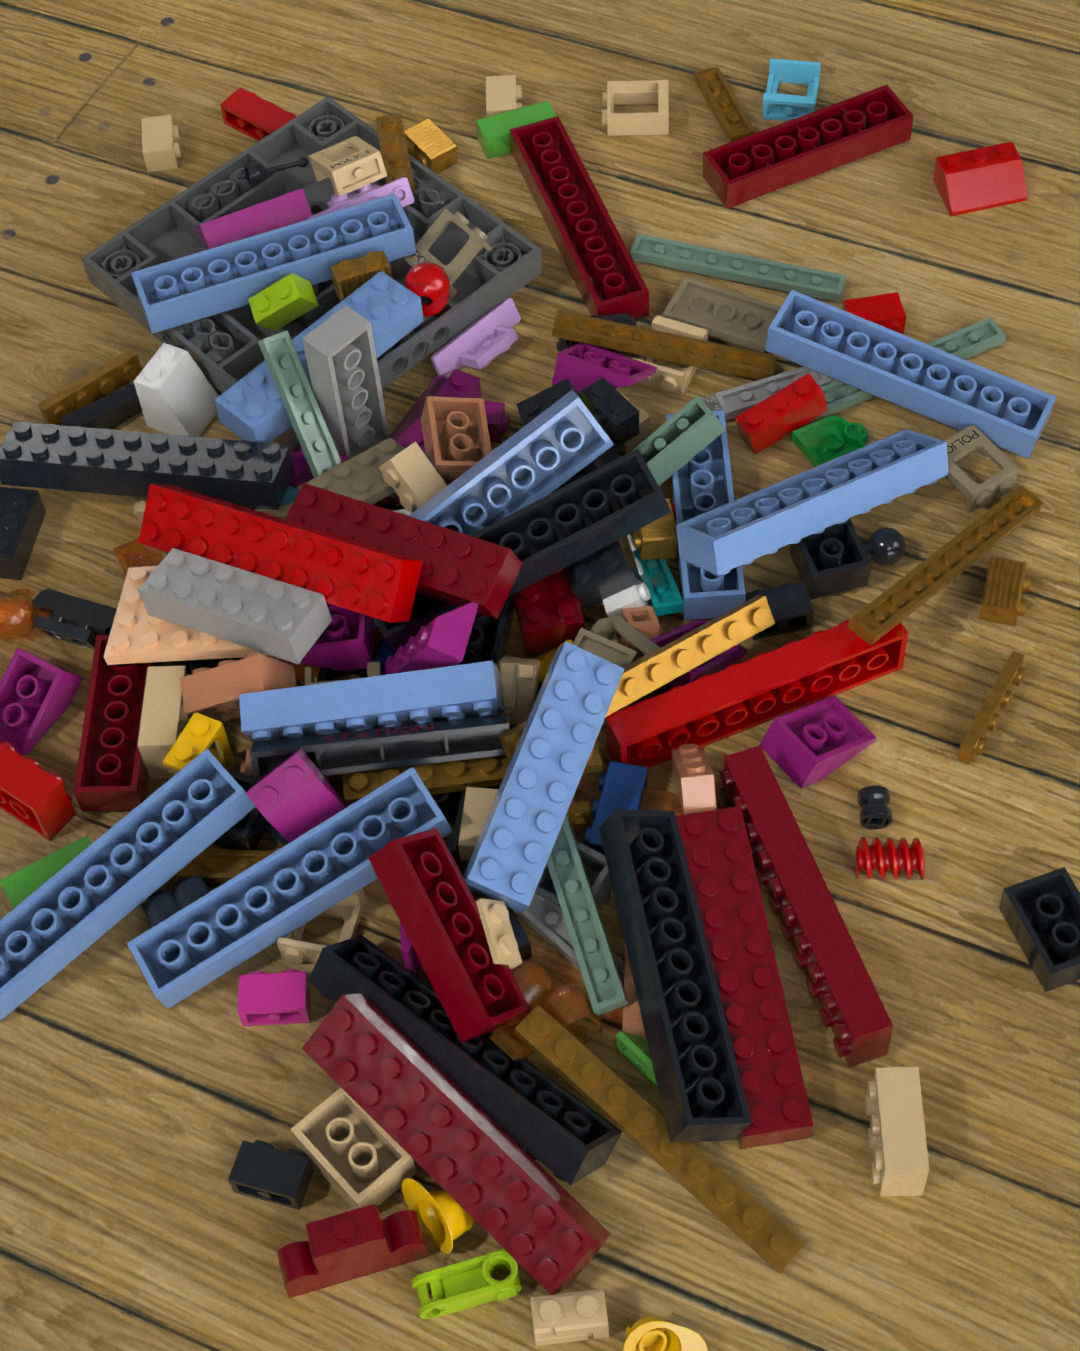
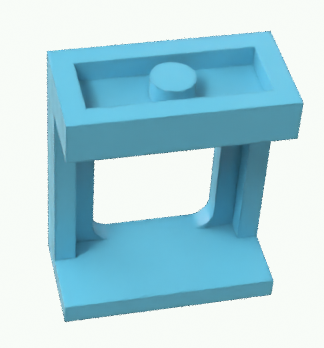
(784, 106)

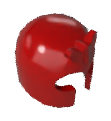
(429, 281)

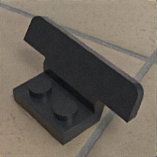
(73, 618)

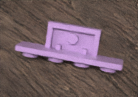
(368, 193)
(481, 340)

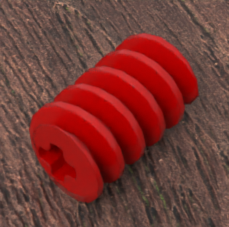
(889, 857)

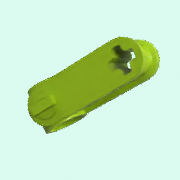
(466, 1284)

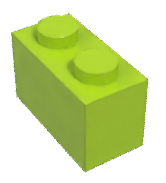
(283, 302)

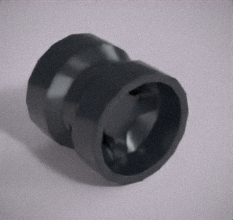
(874, 807)

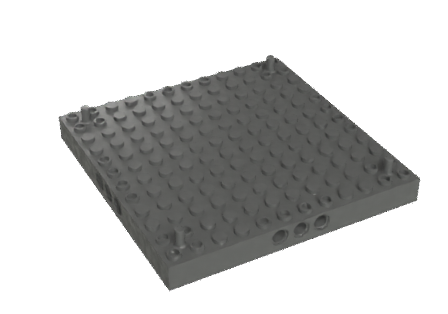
(227, 342)

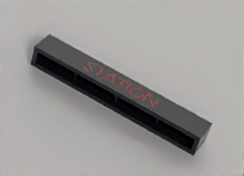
(388, 746)

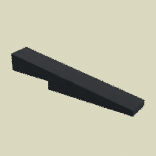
(107, 411)

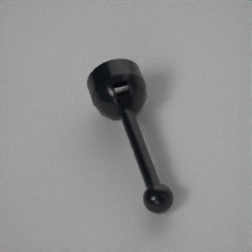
(256, 173)

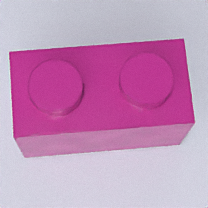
(274, 998)

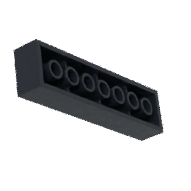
(609, 568)

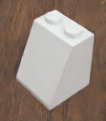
(175, 393)

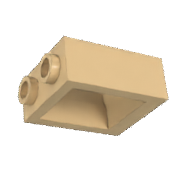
(636, 93)

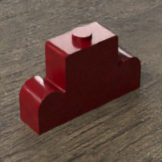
(350, 1248)

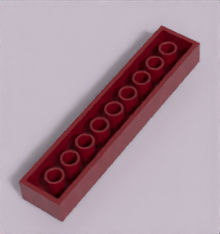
(578, 220)
(807, 910)
(746, 975)
(456, 1143)

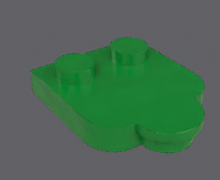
(829, 439)

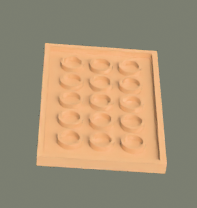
(147, 639)

